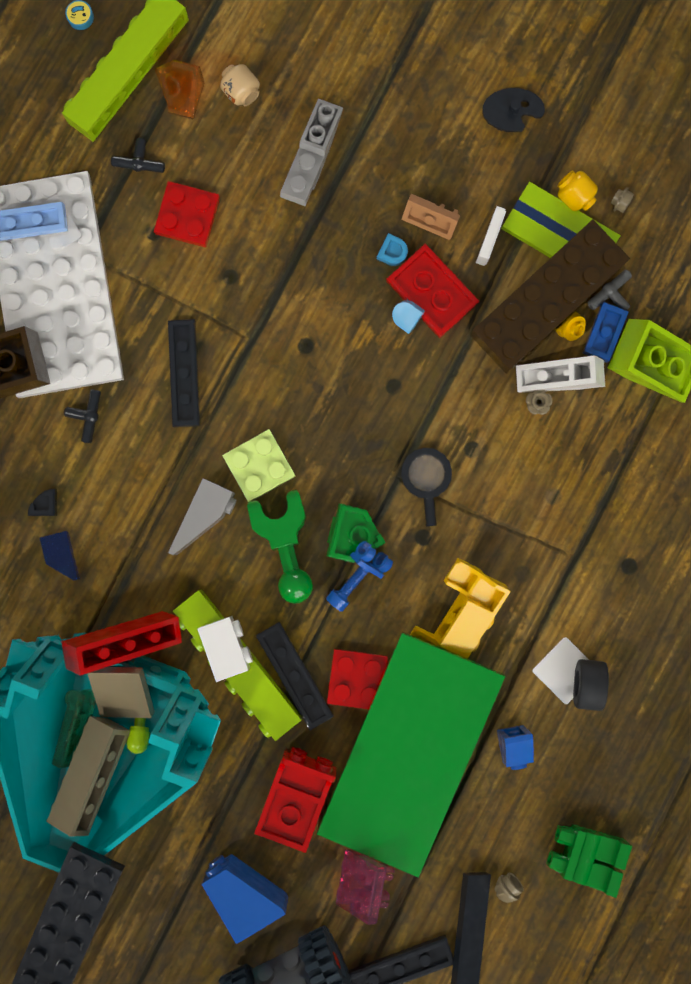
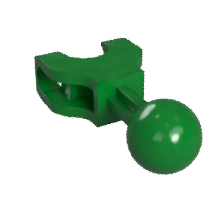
(282, 533)

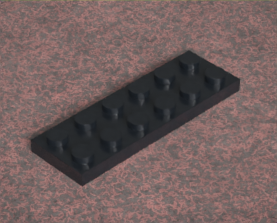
(69, 918)

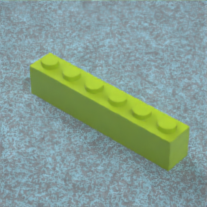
(124, 66)
(255, 687)

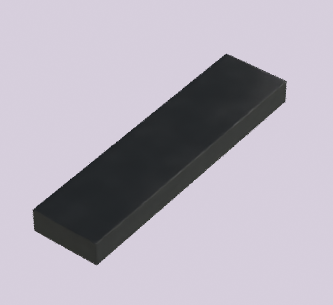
(184, 373)
(294, 676)
(471, 928)
(405, 964)

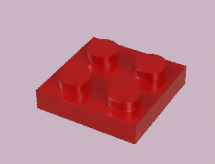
(187, 214)
(355, 678)

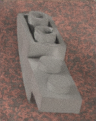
(312, 152)

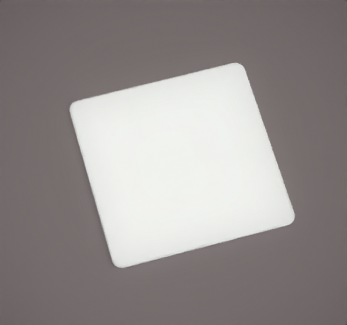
(558, 669)

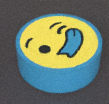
(79, 15)

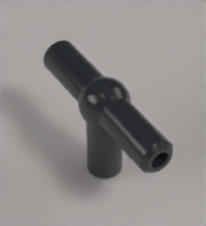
(138, 163)
(90, 415)

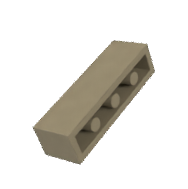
(88, 776)

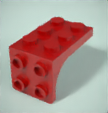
(296, 799)

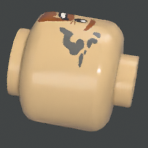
(240, 84)

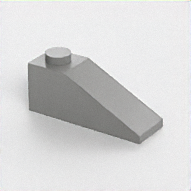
(205, 511)

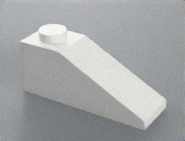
(561, 375)

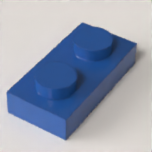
(605, 332)

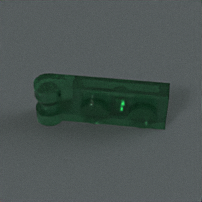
(78, 710)

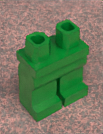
(590, 858)

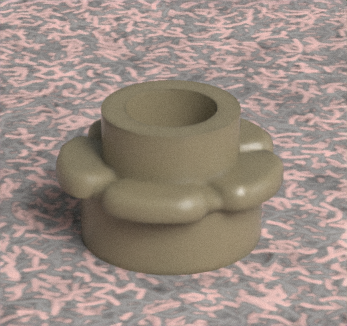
(622, 200)
(533, 407)

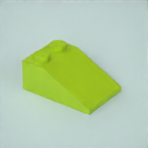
(653, 359)

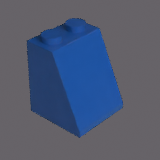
(243, 897)

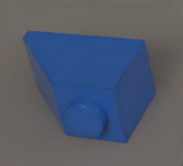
(516, 747)

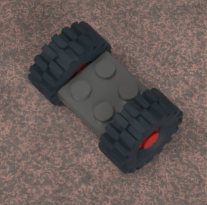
(311, 962)

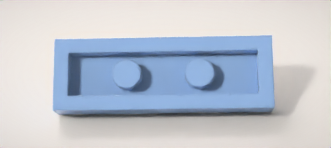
(33, 221)

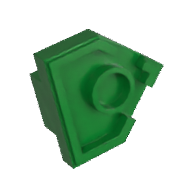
(350, 529)

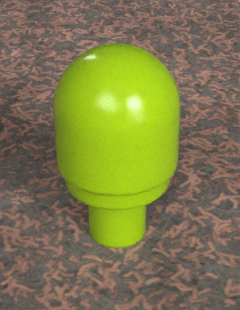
(138, 737)

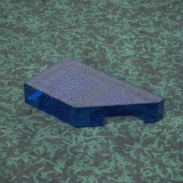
(59, 554)

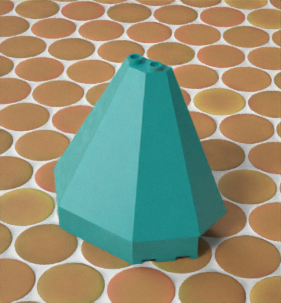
(142, 783)

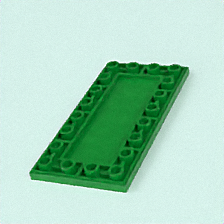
(410, 754)

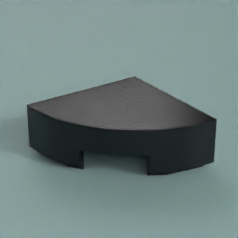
(44, 504)

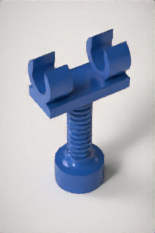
(362, 556)

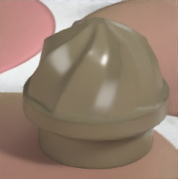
(508, 888)

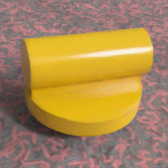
(572, 327)

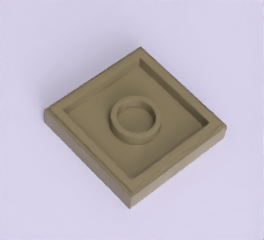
(121, 692)

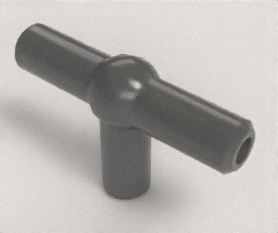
(610, 290)

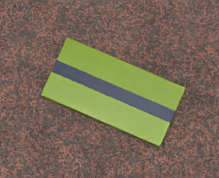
(546, 221)

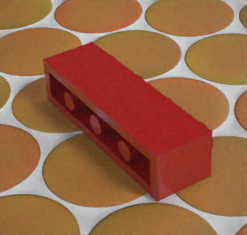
(121, 642)

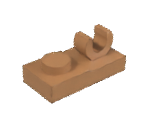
(430, 216)

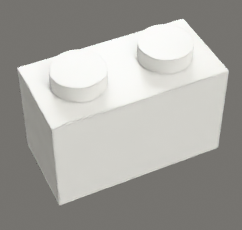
(225, 648)

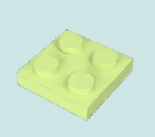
(259, 465)

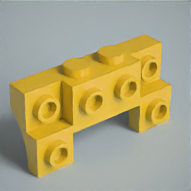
(471, 612)

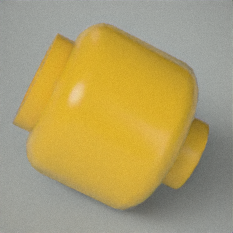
(577, 191)

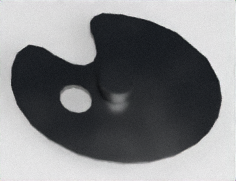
(505, 111)

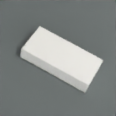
(491, 236)

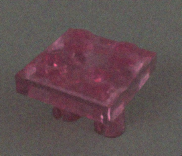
(362, 886)

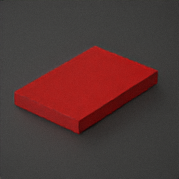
(433, 288)

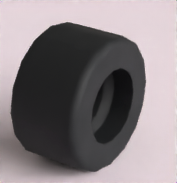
(590, 685)

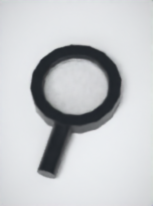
(426, 476)

